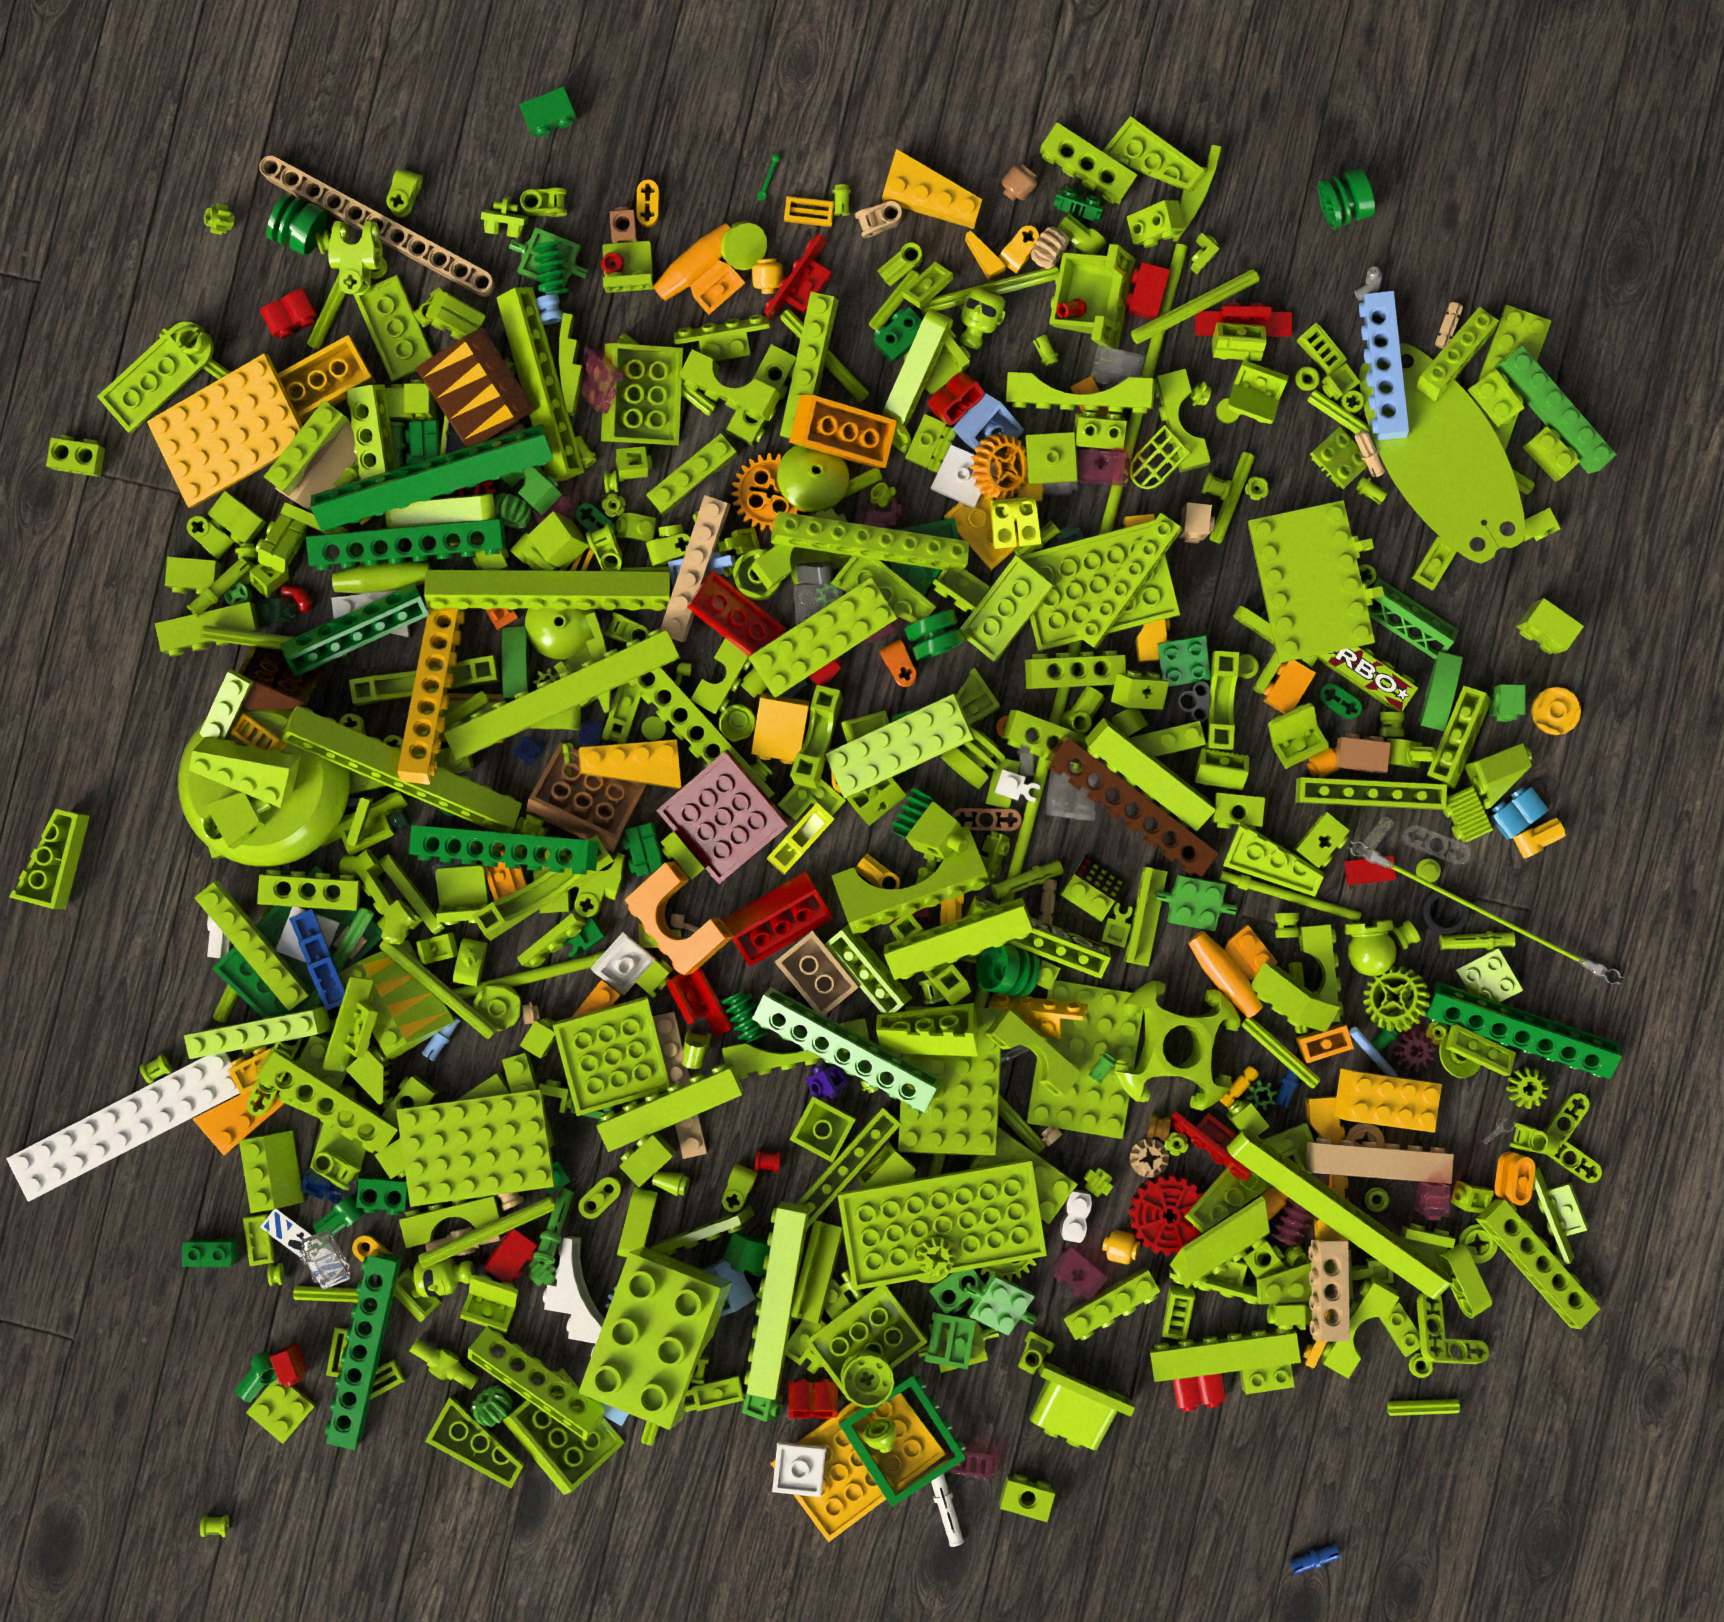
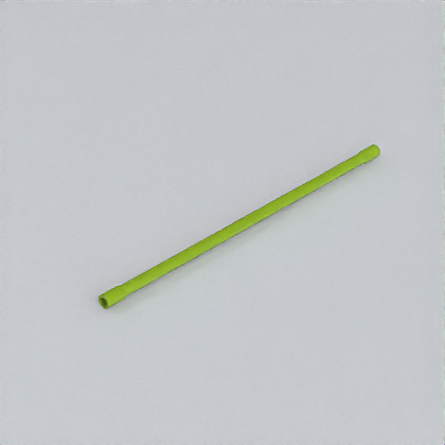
(511, 980)

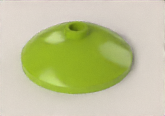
(810, 490)
(558, 641)

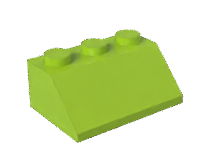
(271, 1171)

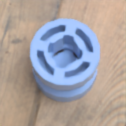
(549, 309)

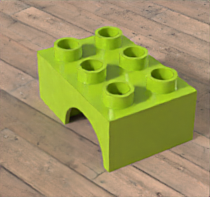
(654, 1336)

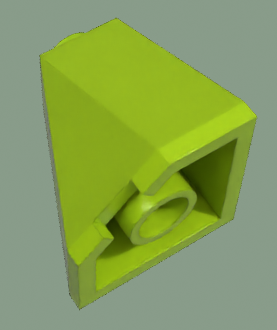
(1498, 772)

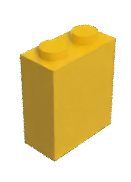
(780, 728)

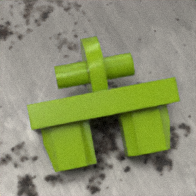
(493, 218)

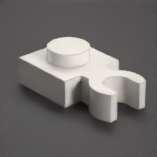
(1013, 785)

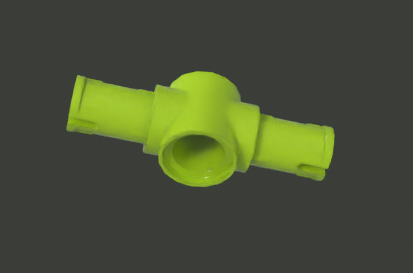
(444, 1364)

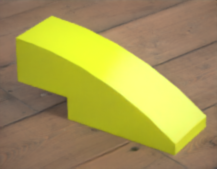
(800, 838)

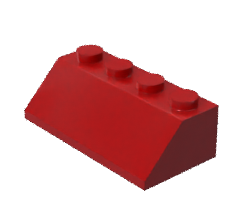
(777, 919)

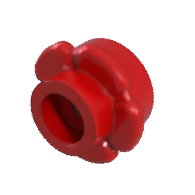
(608, 259)

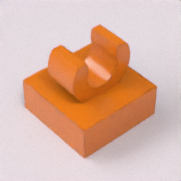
(502, 617)

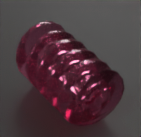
(1292, 1224)

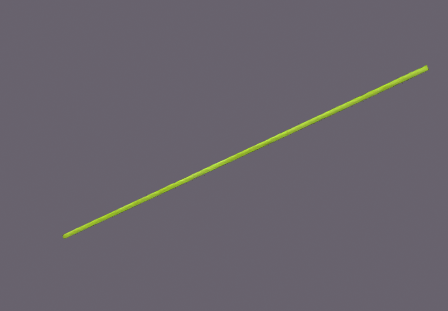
(1074, 648)

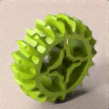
(1403, 992)

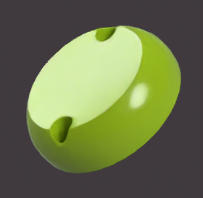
(288, 831)

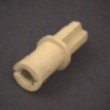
(1370, 453)

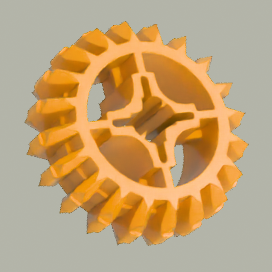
(992, 468)

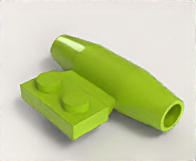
(380, 577)

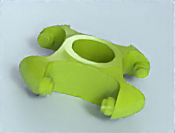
(1157, 1025)

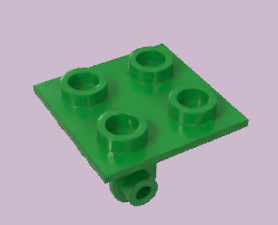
(1092, 203)
(1184, 660)

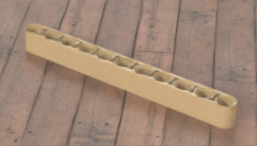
(387, 233)

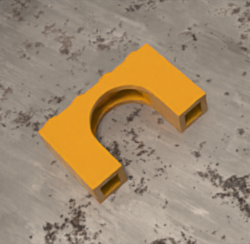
(649, 906)

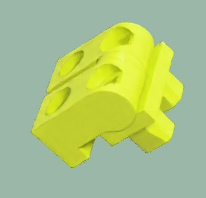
(1019, 511)

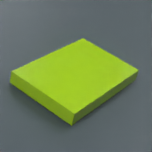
(333, 1140)

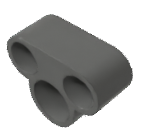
(815, 572)
(1201, 702)

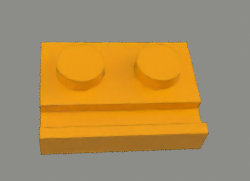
(504, 880)

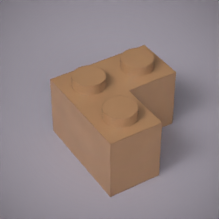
(1362, 755)

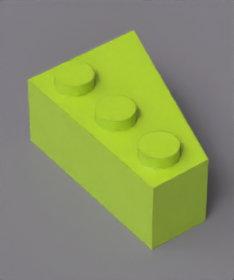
(1293, 999)

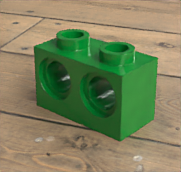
(383, 1188)
(209, 1252)

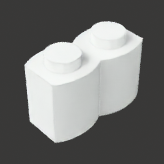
(1073, 1224)

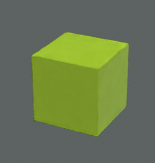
(558, 540)

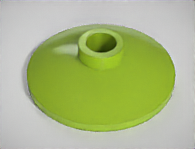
(1456, 1066)

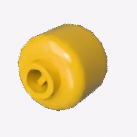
(767, 275)
(1121, 1247)

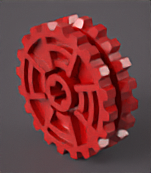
(1149, 1210)

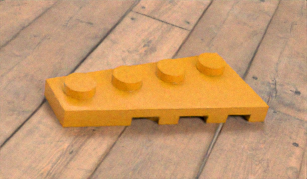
(232, 1121)

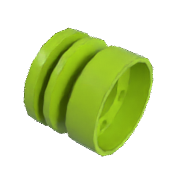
(973, 757)
(858, 1390)

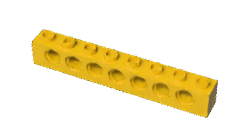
(421, 769)

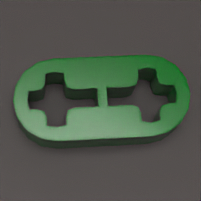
(600, 518)
(1336, 706)

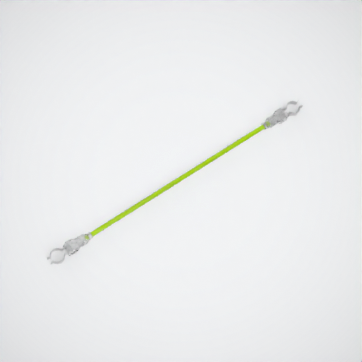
(1596, 968)

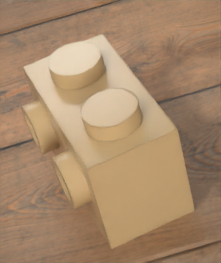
(1196, 522)

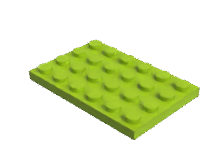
(1080, 577)
(966, 1103)
(1088, 1104)
(476, 1147)

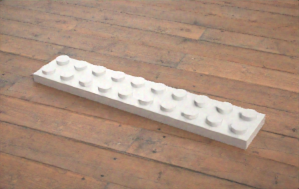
(123, 1125)

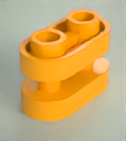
(1514, 1178)

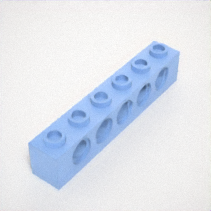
(1383, 305)

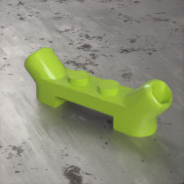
(397, 915)

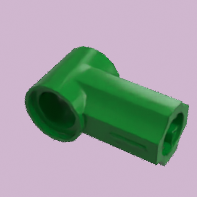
(342, 1216)
(259, 1376)

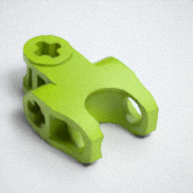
(357, 259)
(600, 885)

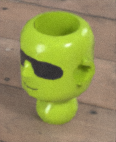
(980, 314)
(442, 1277)

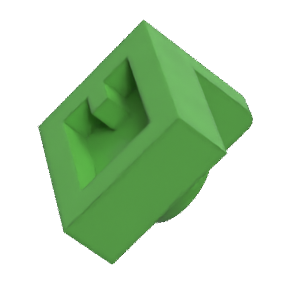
(763, 1408)

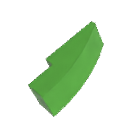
(515, 661)
(1441, 691)

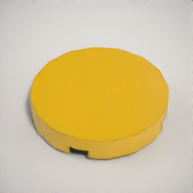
(1556, 710)

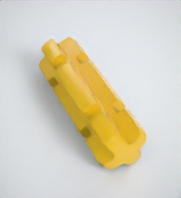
(1239, 1086)

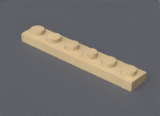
(690, 1129)

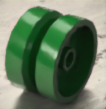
(935, 637)

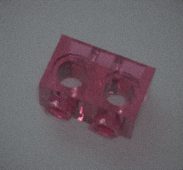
(1432, 1199)

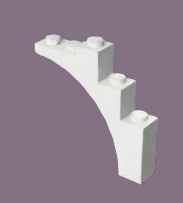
(571, 1295)

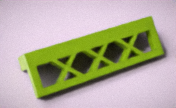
(1145, 917)
(817, 1272)

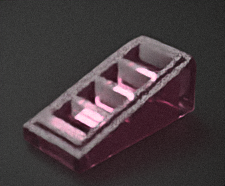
(978, 1473)

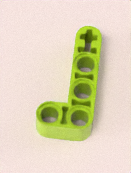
(289, 1050)

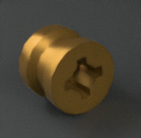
(1158, 1127)

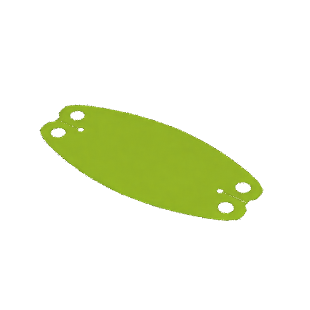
(1450, 464)

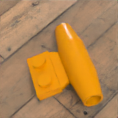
(703, 271)
(1234, 965)

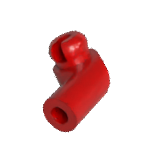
(300, 595)

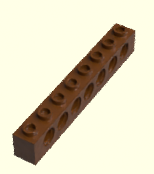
(1201, 853)

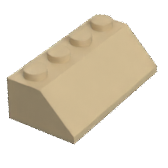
(326, 467)

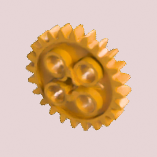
(764, 514)

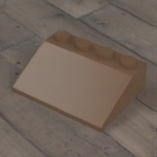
(593, 806)

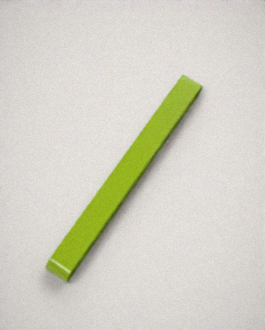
(1339, 1214)

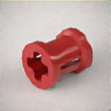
(767, 1160)

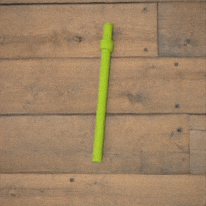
(1245, 882)

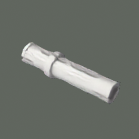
(954, 1536)

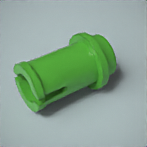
(1103, 1067)

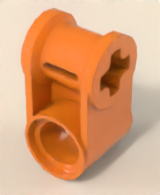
(898, 659)

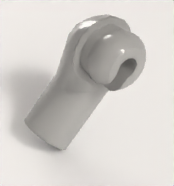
(1372, 283)

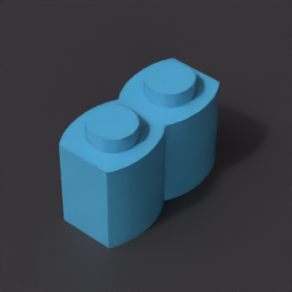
(1518, 812)

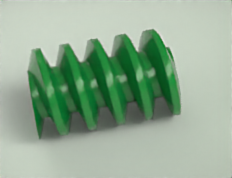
(550, 268)
(912, 813)
(744, 1016)

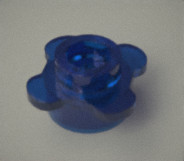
(535, 749)

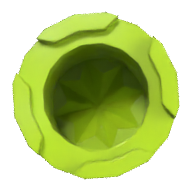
(1371, 947)

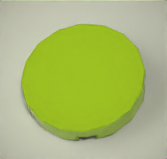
(743, 245)
(498, 1005)

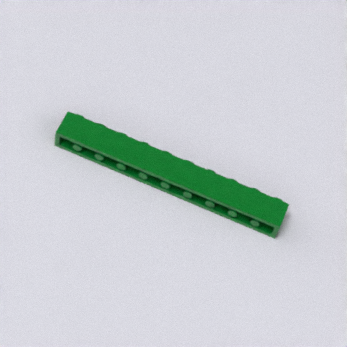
(431, 478)

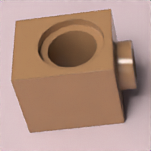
(623, 236)

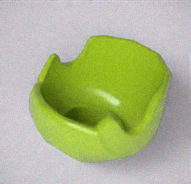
(736, 722)

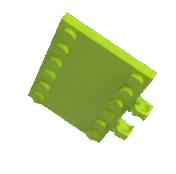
(1313, 581)

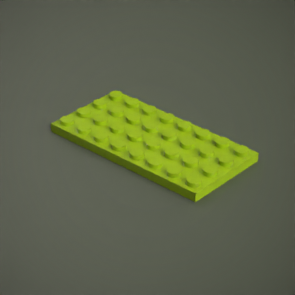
(981, 1211)

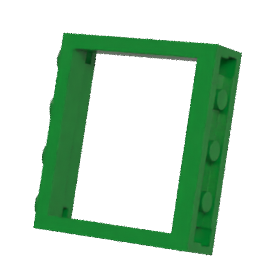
(944, 1426)

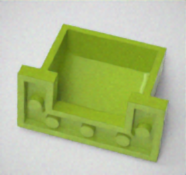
(1103, 286)
(1076, 1408)

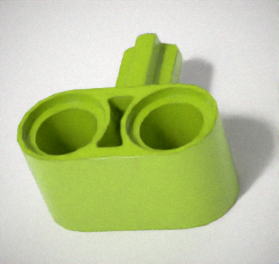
(1129, 721)
(1409, 753)
(470, 962)

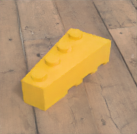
(929, 193)
(642, 762)

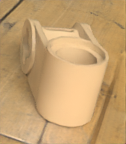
(877, 218)

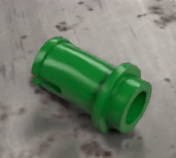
(1383, 1039)

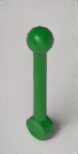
(761, 196)

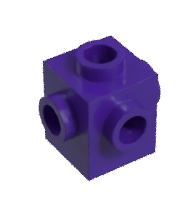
(827, 1081)

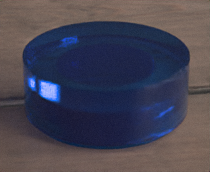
(590, 734)

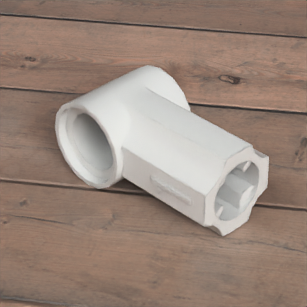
(219, 944)

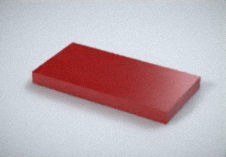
(734, 614)

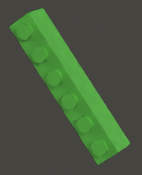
(1555, 409)

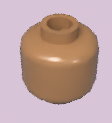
(1019, 182)

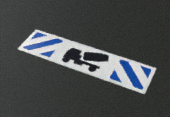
(285, 1231)

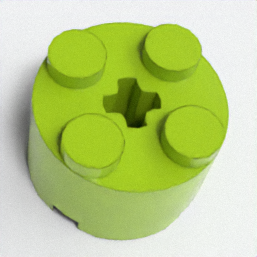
(746, 582)

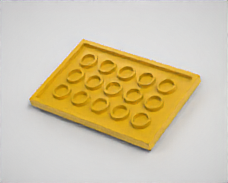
(226, 430)
(847, 1484)

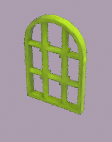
(1159, 450)

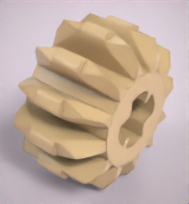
(1049, 247)

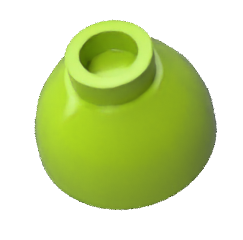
(880, 1435)

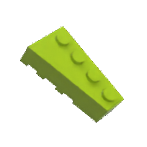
(247, 769)
(54, 862)
(930, 1031)
(473, 1444)

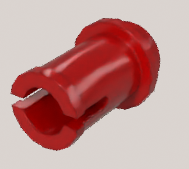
(1076, 308)

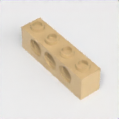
(1338, 1300)

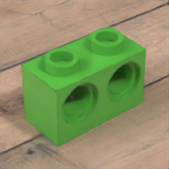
(1507, 702)
(953, 1283)

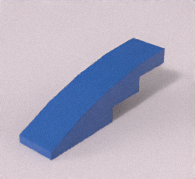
(319, 958)

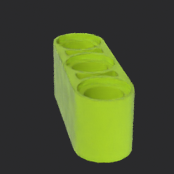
(637, 1221)
(1467, 1282)

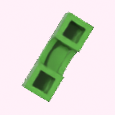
(538, 490)

